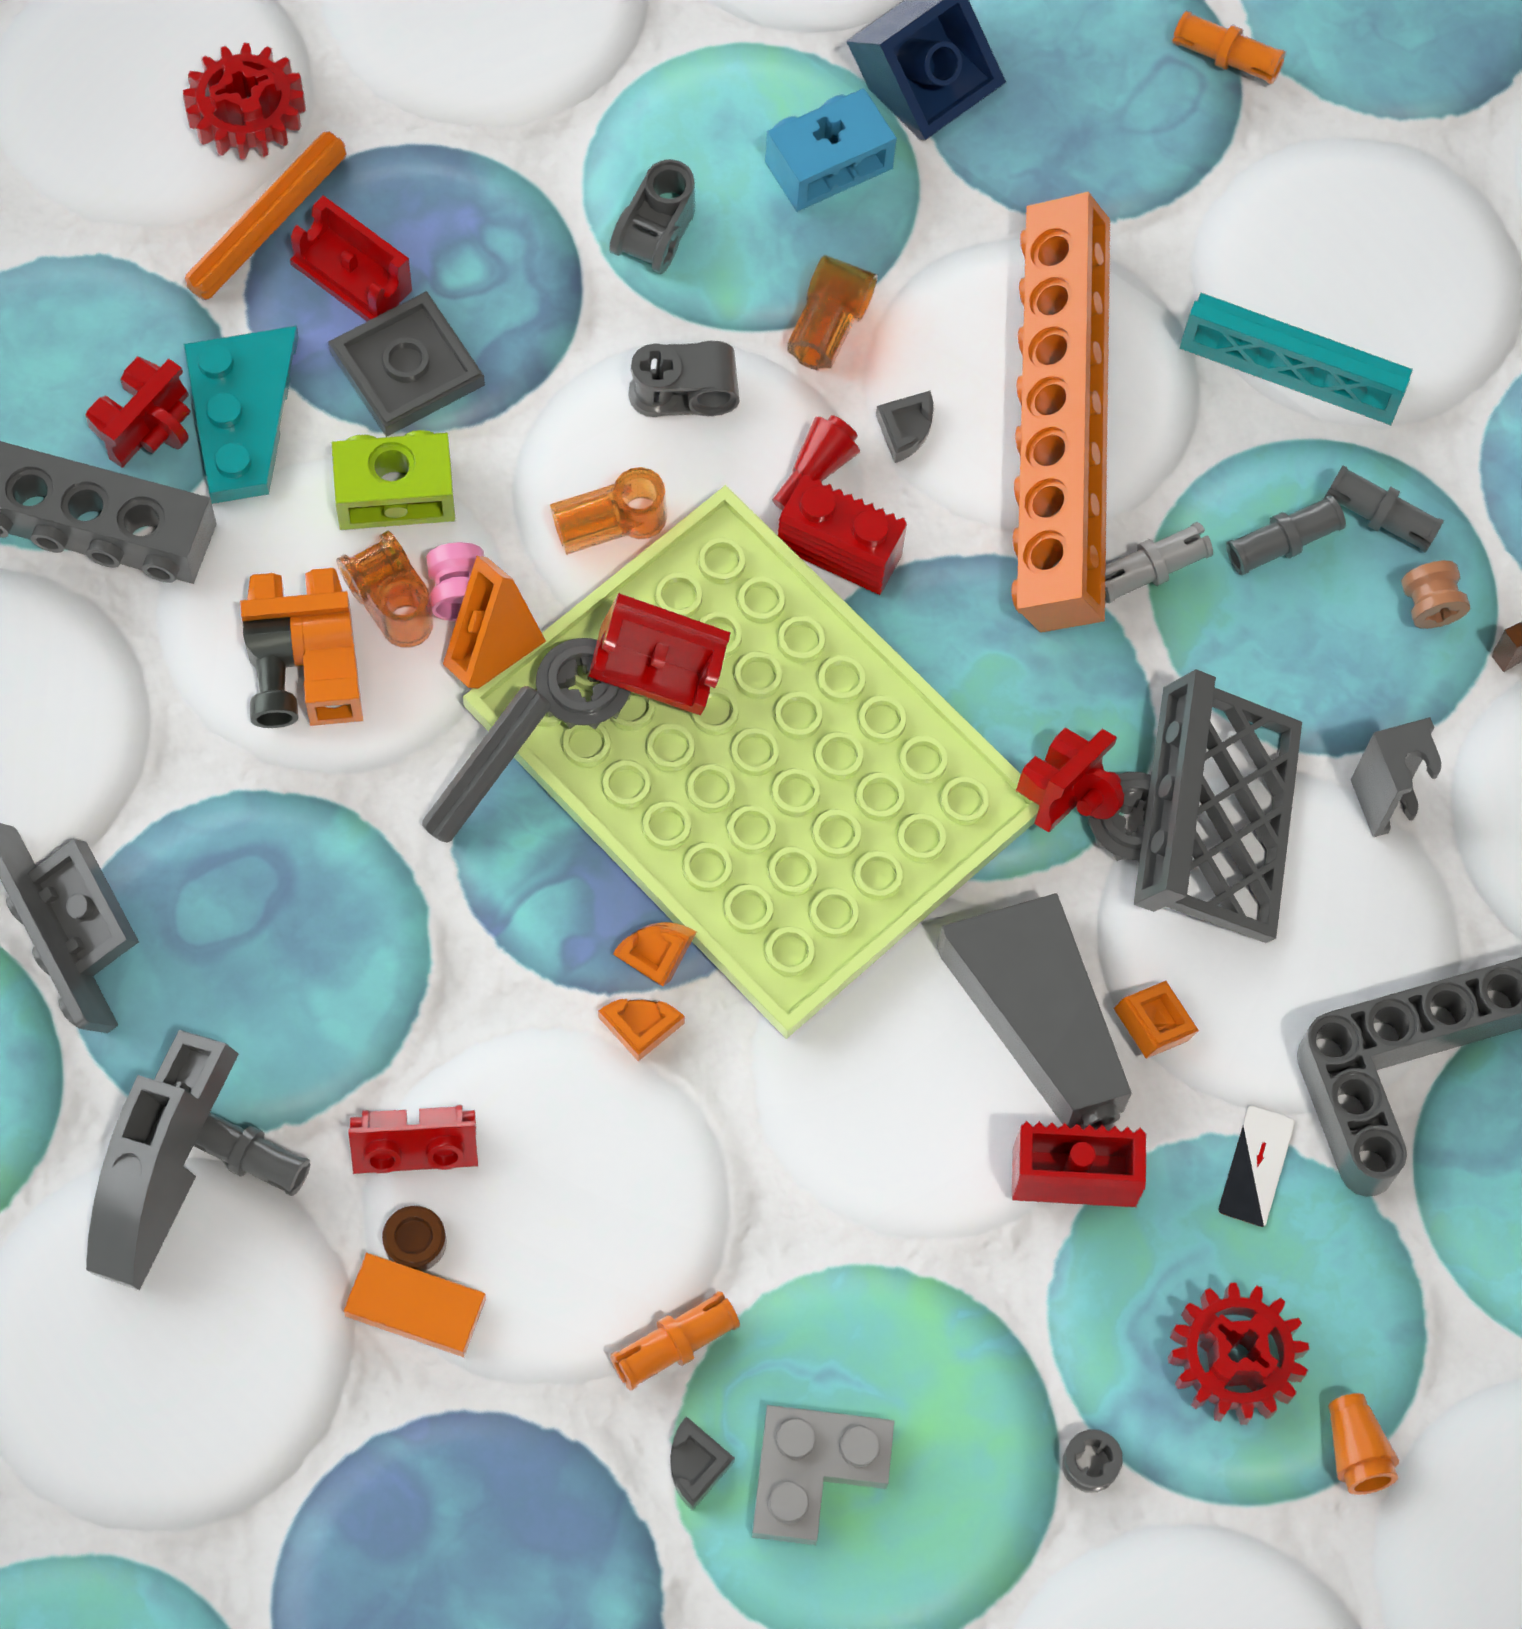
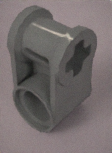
(654, 224)
(688, 378)

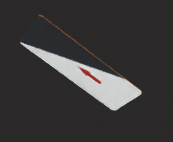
(1256, 1166)

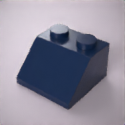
(927, 62)

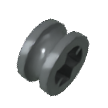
(1109, 1470)

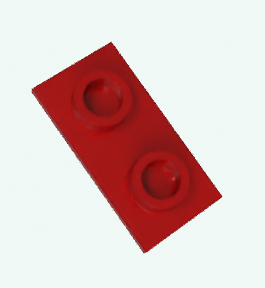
(386, 1143)

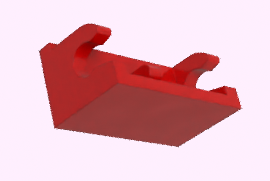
(350, 261)
(659, 654)

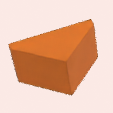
(491, 627)

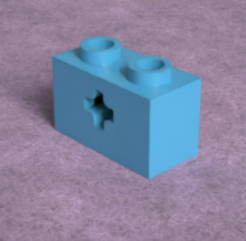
(830, 149)

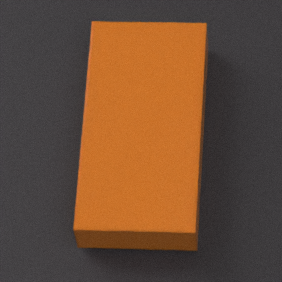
(415, 1304)

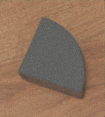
(906, 423)
(696, 1462)

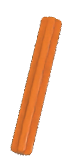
(265, 215)

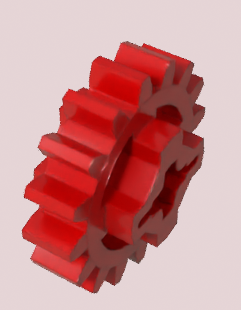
(244, 101)
(1256, 1370)

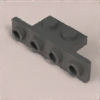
(70, 921)

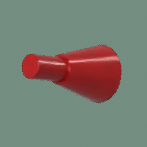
(824, 451)

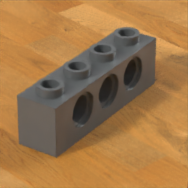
(125, 504)

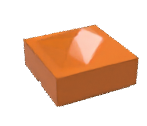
(1156, 1019)

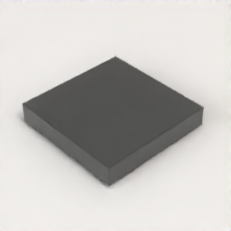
(406, 363)

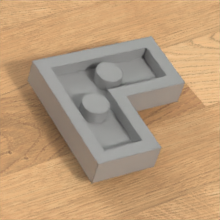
(803, 1452)

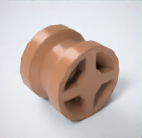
(1435, 594)

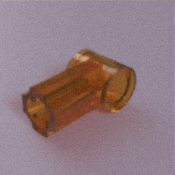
(834, 300)
(605, 512)

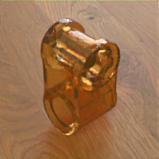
(385, 582)

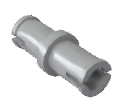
(1156, 561)

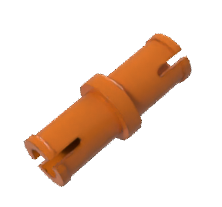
(1229, 47)
(675, 1340)

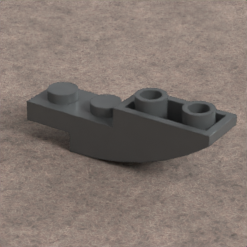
(146, 1156)

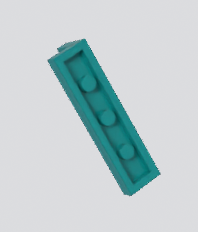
(1295, 358)

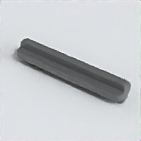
(486, 764)

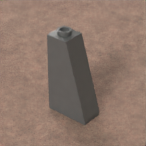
(1041, 1004)

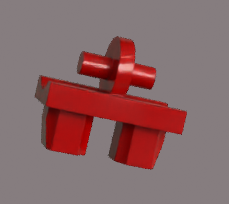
(148, 418)
(1072, 779)

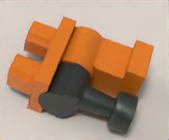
(301, 632)

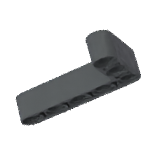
(1367, 1052)

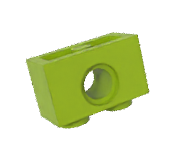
(372, 502)

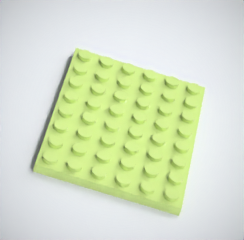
(809, 798)

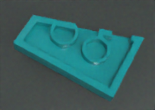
(239, 407)

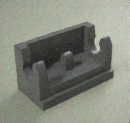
(1388, 769)

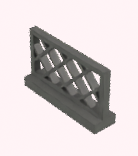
(1174, 806)

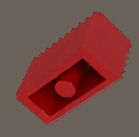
(842, 534)
(1079, 1165)

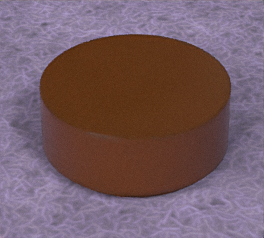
(414, 1237)

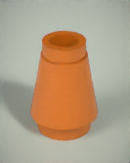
(1360, 1446)

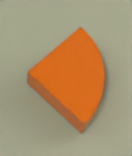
(656, 949)
(641, 1023)

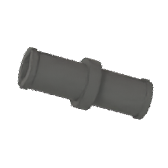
(1384, 509)
(1286, 535)
(250, 1153)

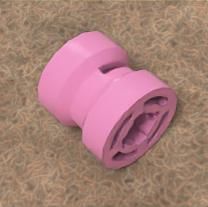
(450, 570)

